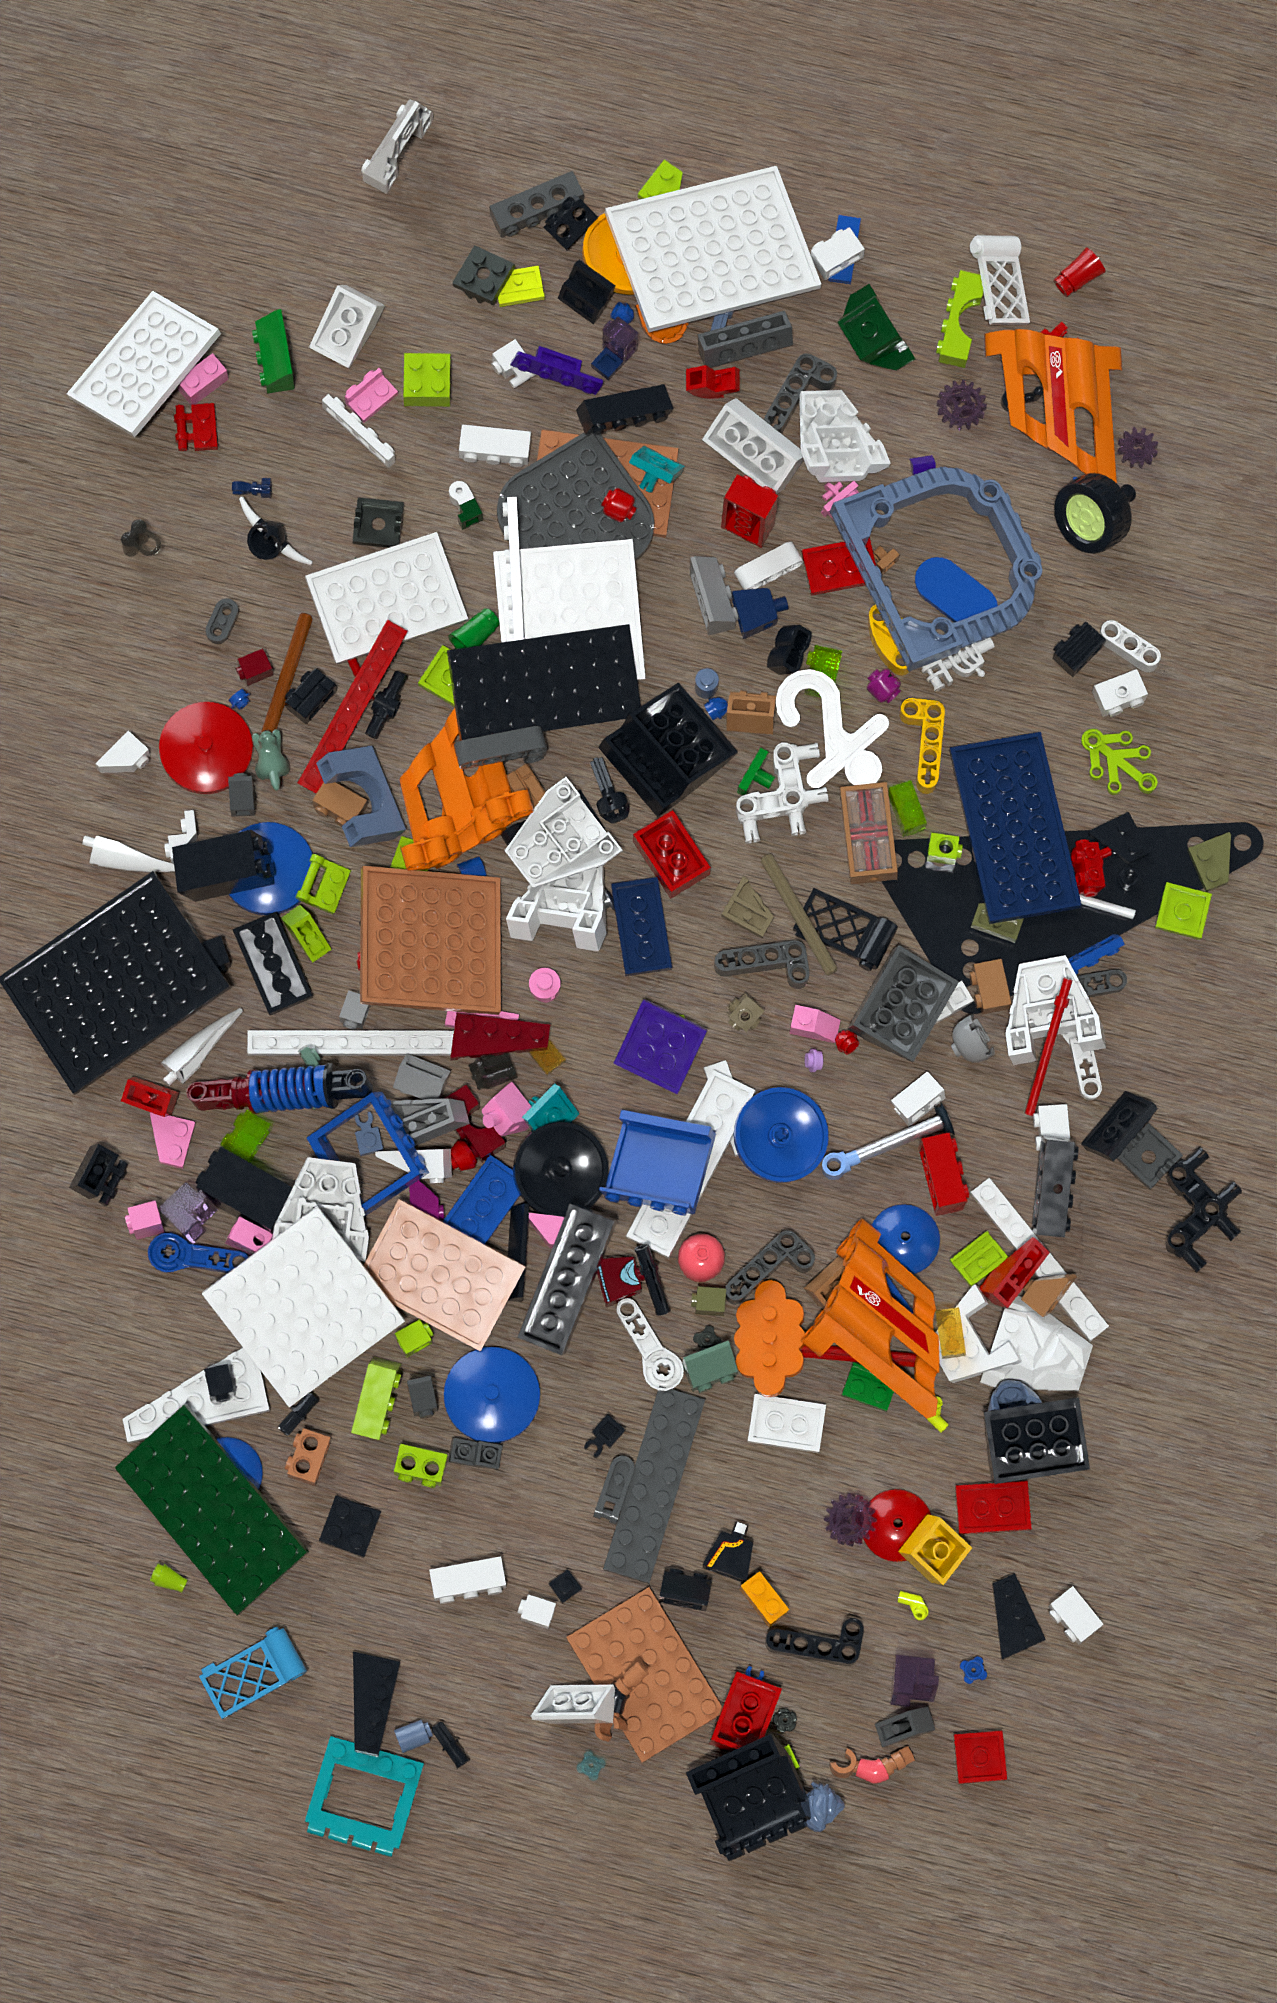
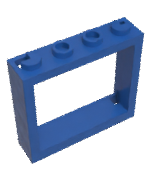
(394, 1126)

